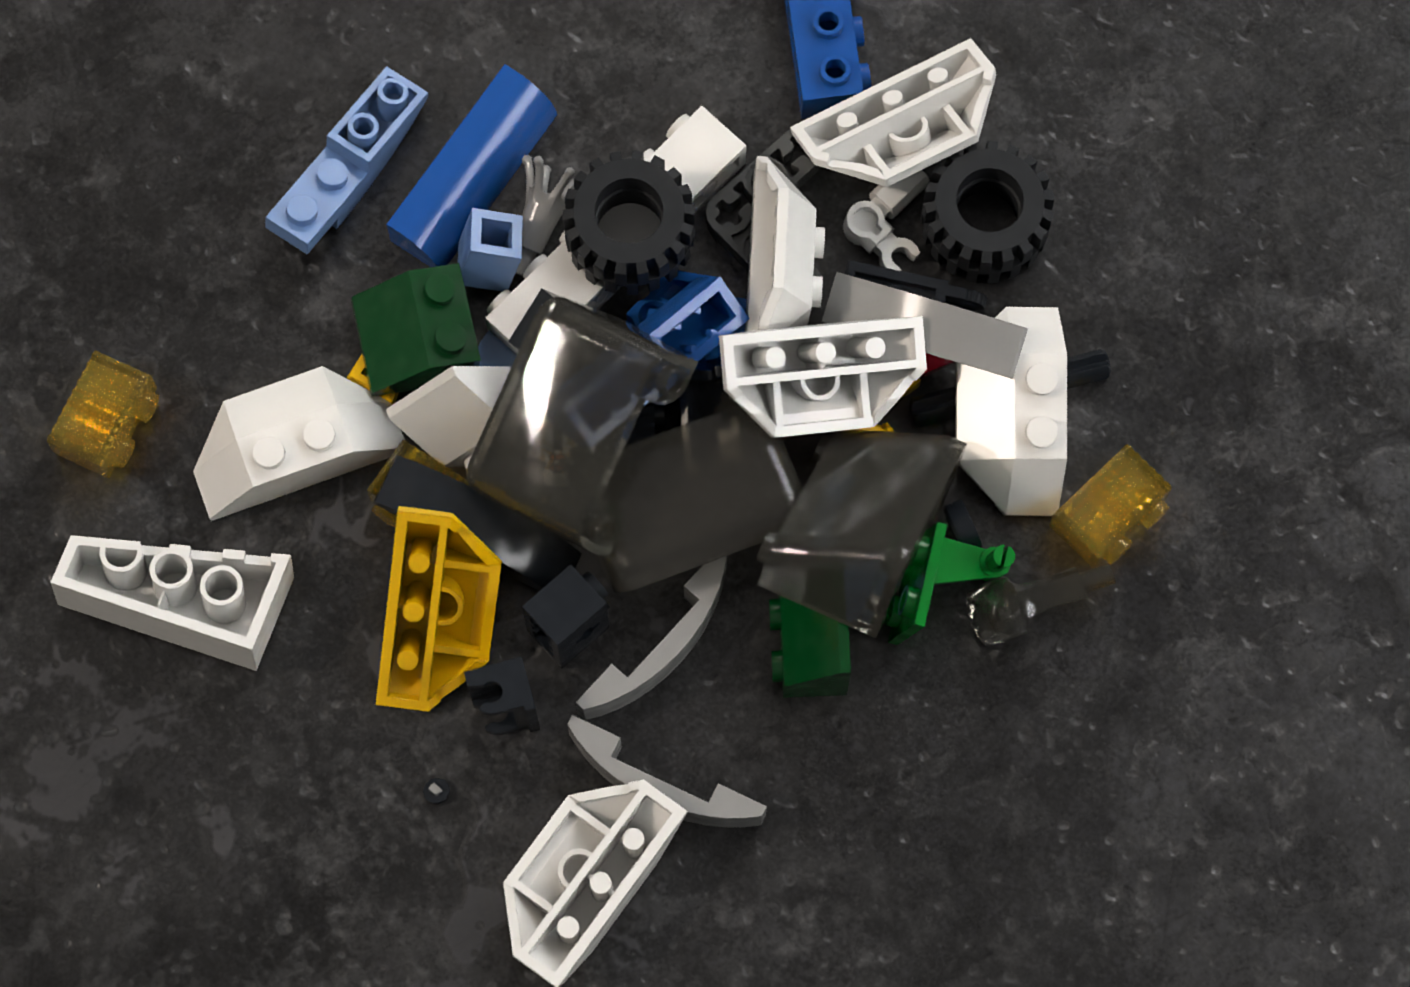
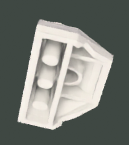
(904, 119)
(781, 252)
(823, 373)
(1020, 423)
(291, 440)
(585, 873)

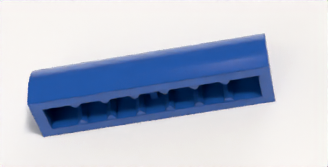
(471, 167)
(696, 317)

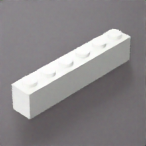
(706, 158)

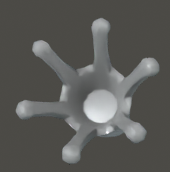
(541, 208)

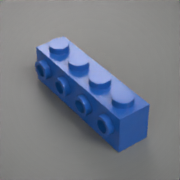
(825, 53)

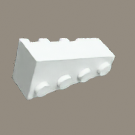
(178, 594)

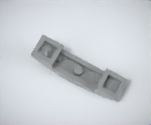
(948, 330)
(616, 690)
(724, 809)

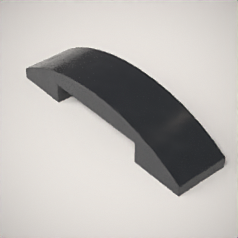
(523, 546)

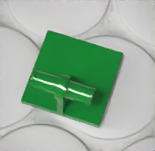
(935, 563)

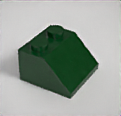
(414, 328)
(812, 652)

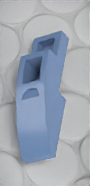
(350, 161)

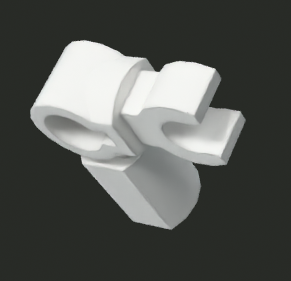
(867, 225)

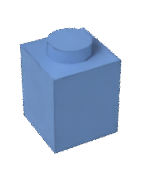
(490, 249)

